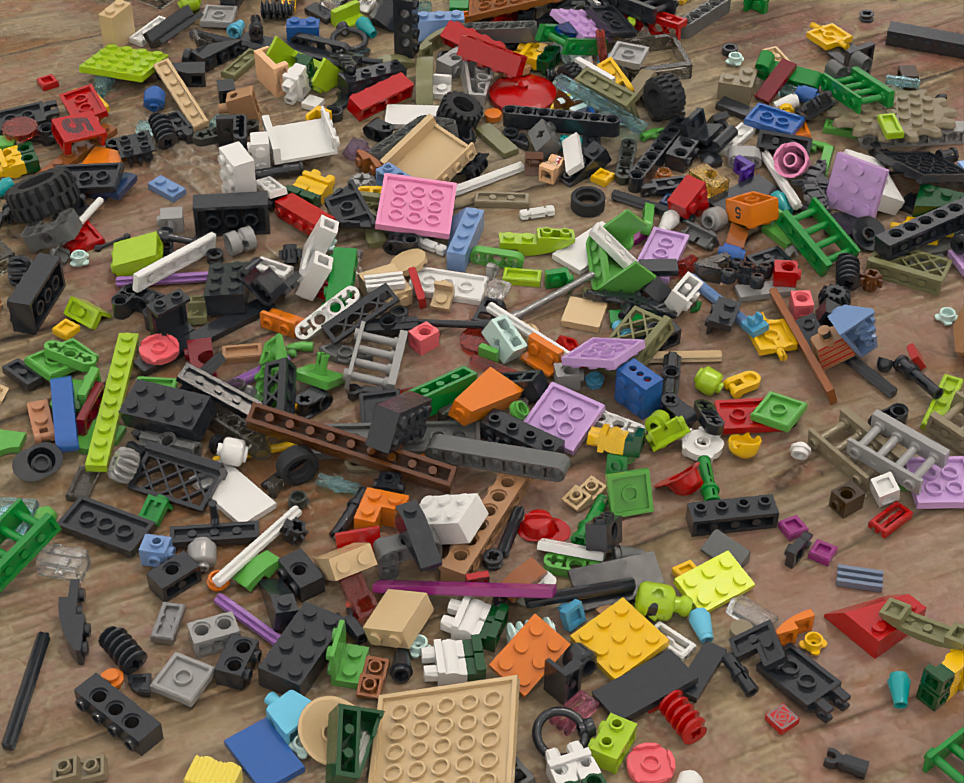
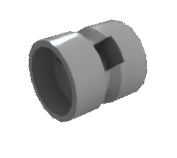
(238, 241)

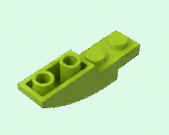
(543, 242)

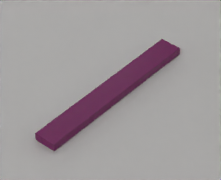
(469, 588)

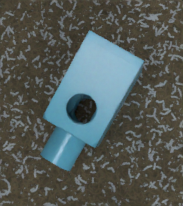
(285, 712)

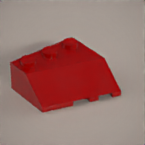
(867, 628)

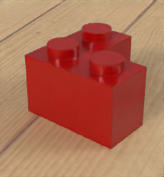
(689, 197)

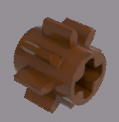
(871, 280)

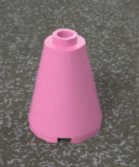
(791, 160)

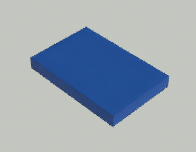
(774, 119)
(264, 754)

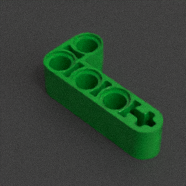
(801, 76)

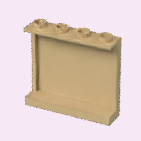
(430, 152)

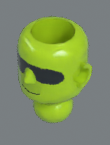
(660, 601)

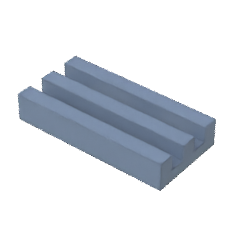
(860, 577)

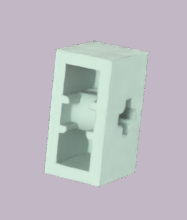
(505, 337)

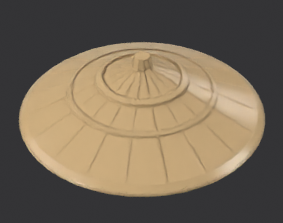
(314, 725)

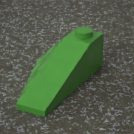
(273, 350)

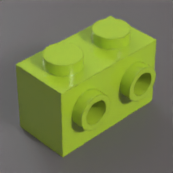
(612, 742)

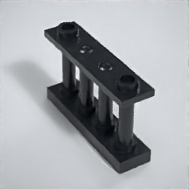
(644, 9)

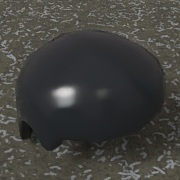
(467, 134)

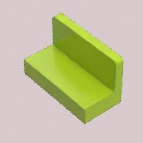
(348, 12)
(85, 312)

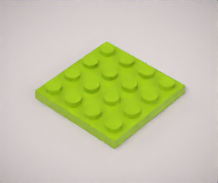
(122, 63)

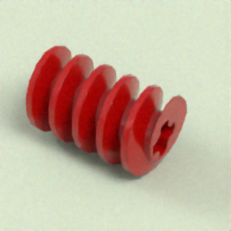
(683, 717)

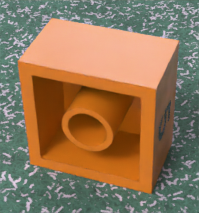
(752, 209)

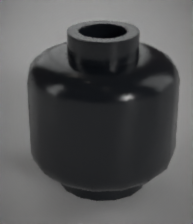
(583, 654)

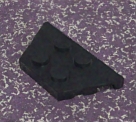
(350, 208)

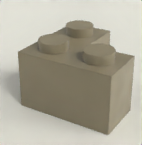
(738, 87)

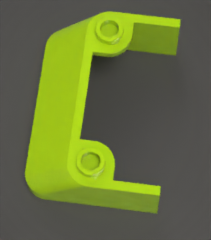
(326, 73)

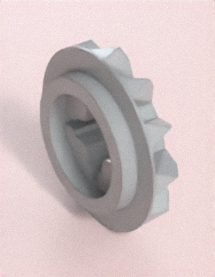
(367, 179)

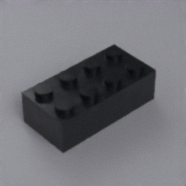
(230, 212)
(36, 293)
(167, 410)
(399, 421)
(299, 651)

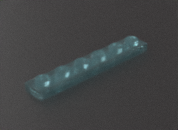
(601, 104)

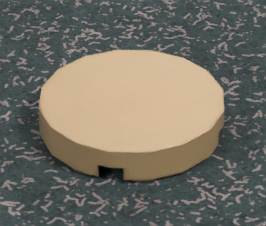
(408, 259)

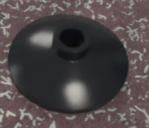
(868, 226)

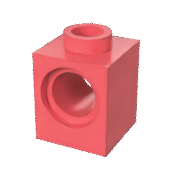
(800, 303)
(423, 338)

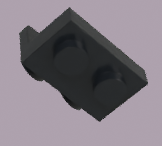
(722, 315)

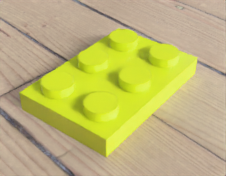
(714, 582)

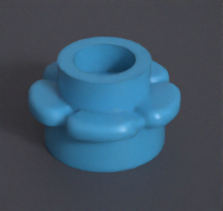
(594, 380)

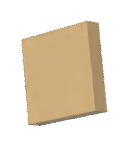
(584, 314)

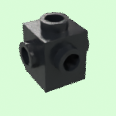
(389, 482)

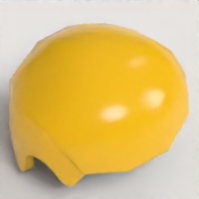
(744, 446)

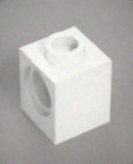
(884, 489)

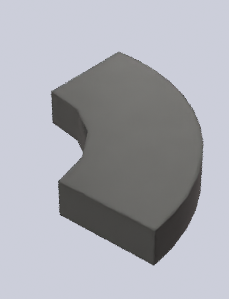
(342, 354)

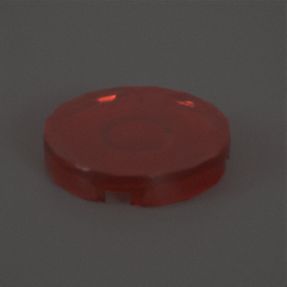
(20, 128)
(471, 339)

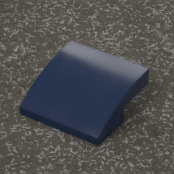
(125, 185)

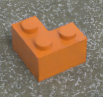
(378, 508)

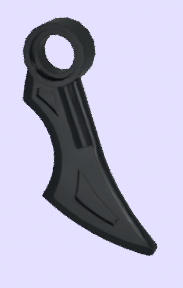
(338, 107)

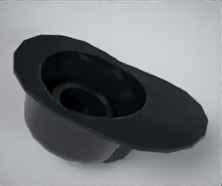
(37, 462)

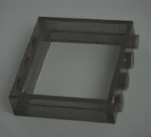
(657, 43)

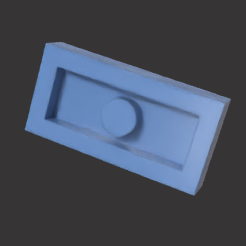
(167, 188)

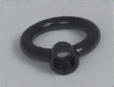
(343, 29)
(585, 727)

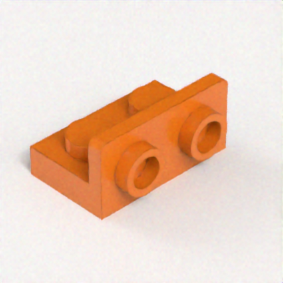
(280, 322)
(542, 354)

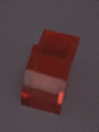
(358, 595)

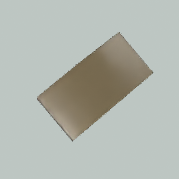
(74, 770)

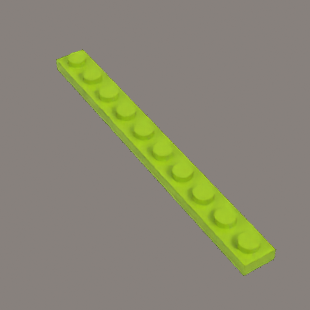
(112, 400)

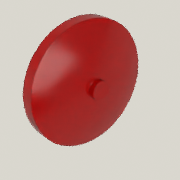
(522, 91)

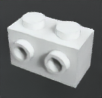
(260, 149)
(684, 293)

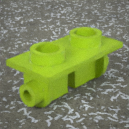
(661, 438)

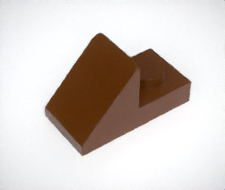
(532, 161)

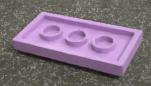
(664, 245)

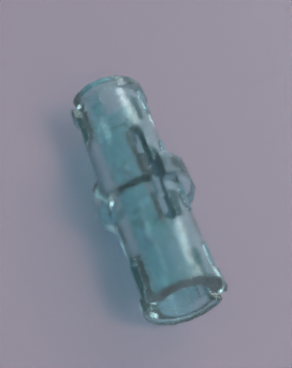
(902, 81)
(338, 484)

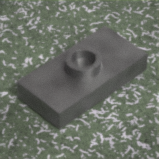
(168, 623)

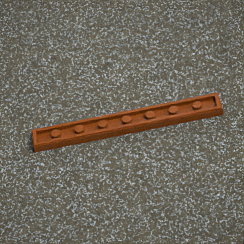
(804, 347)

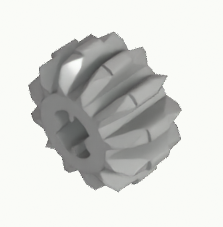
(124, 465)

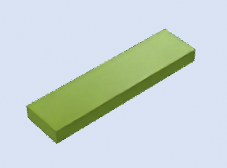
(942, 405)

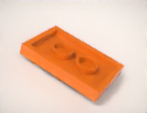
(527, 653)

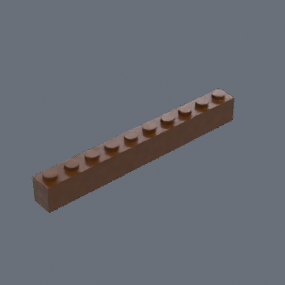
(349, 447)

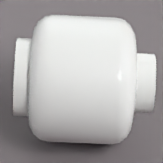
(232, 451)

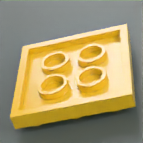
(621, 639)

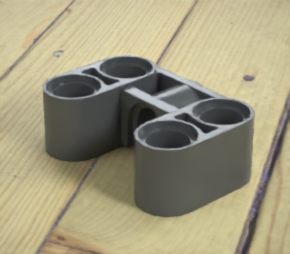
(837, 70)
(41, 235)
(393, 551)

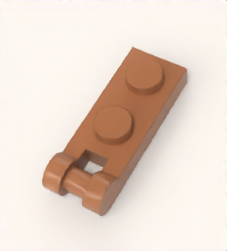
(41, 421)

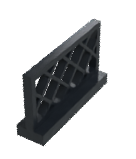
(180, 459)

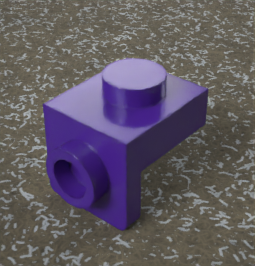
(743, 168)

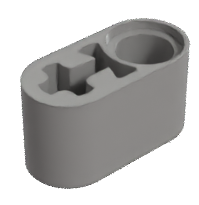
(751, 153)

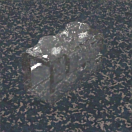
(63, 562)

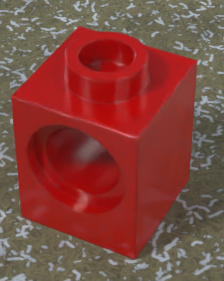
(785, 273)

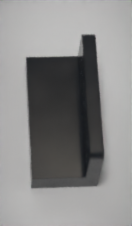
(562, 682)

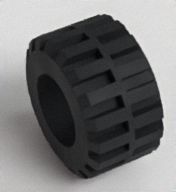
(664, 96)
(461, 108)

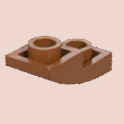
(367, 162)
(737, 235)
(528, 573)
(373, 677)

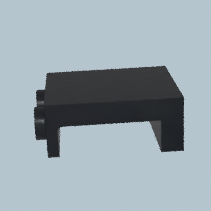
(169, 315)

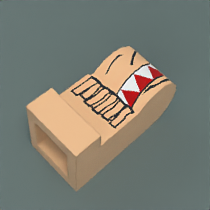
(553, 167)

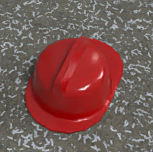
(684, 482)
(540, 524)

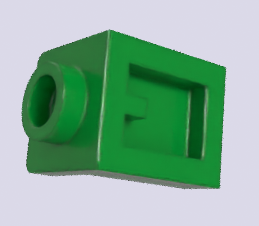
(758, 5)
(557, 278)
(617, 463)
(155, 508)

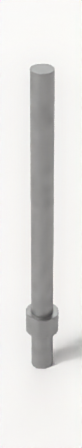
(554, 295)

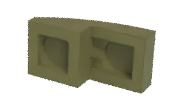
(197, 310)

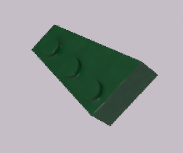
(933, 197)
(349, 741)

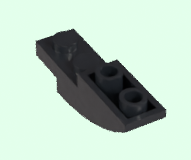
(73, 621)

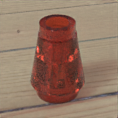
(686, 265)

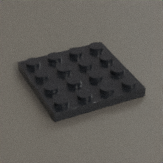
(922, 166)

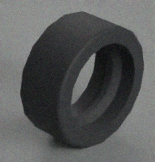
(587, 193)
(293, 455)

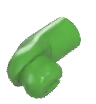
(652, 133)
(819, 145)
(292, 348)

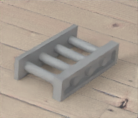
(394, 356)
(907, 437)

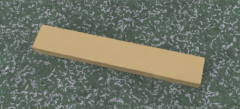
(181, 94)

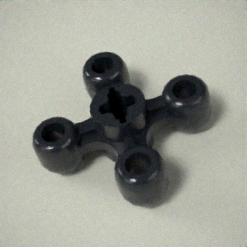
(746, 273)

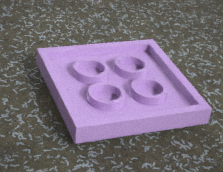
(580, 21)
(856, 186)
(603, 353)
(565, 415)
(940, 486)

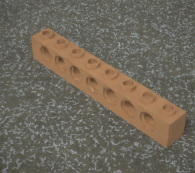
(499, 503)

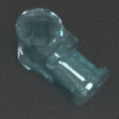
(102, 84)

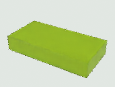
(890, 126)
(522, 277)

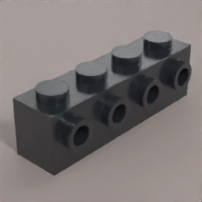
(355, 82)
(518, 433)
(732, 515)

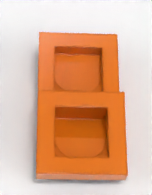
(795, 625)

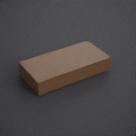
(242, 353)

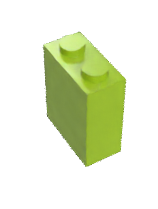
(136, 253)

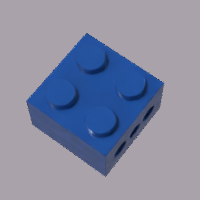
(638, 388)

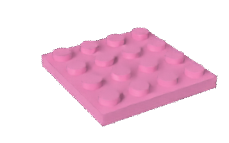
(416, 206)

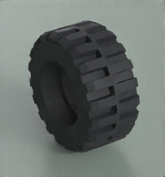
(42, 195)

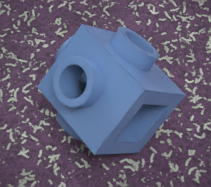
(156, 550)

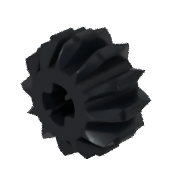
(17, 267)
(835, 293)

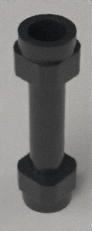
(165, 236)

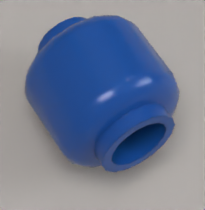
(154, 98)

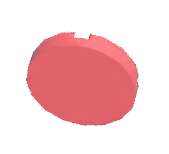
(159, 349)
(650, 764)

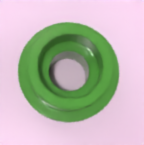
(519, 410)

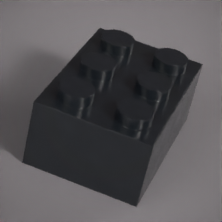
(224, 290)

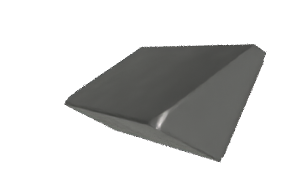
(720, 543)

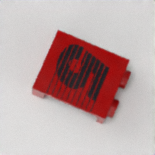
(77, 128)

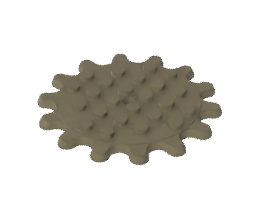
(914, 110)

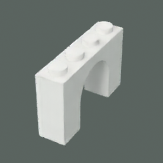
(891, 197)
(314, 262)

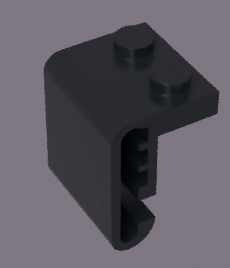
(232, 129)
(706, 133)
(266, 285)

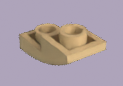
(585, 495)

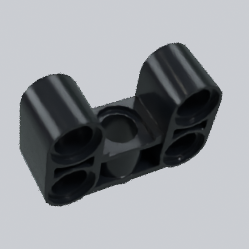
(128, 301)

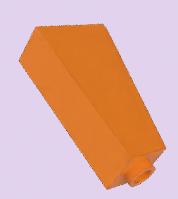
(483, 395)

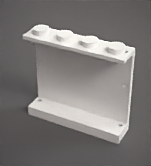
(302, 139)

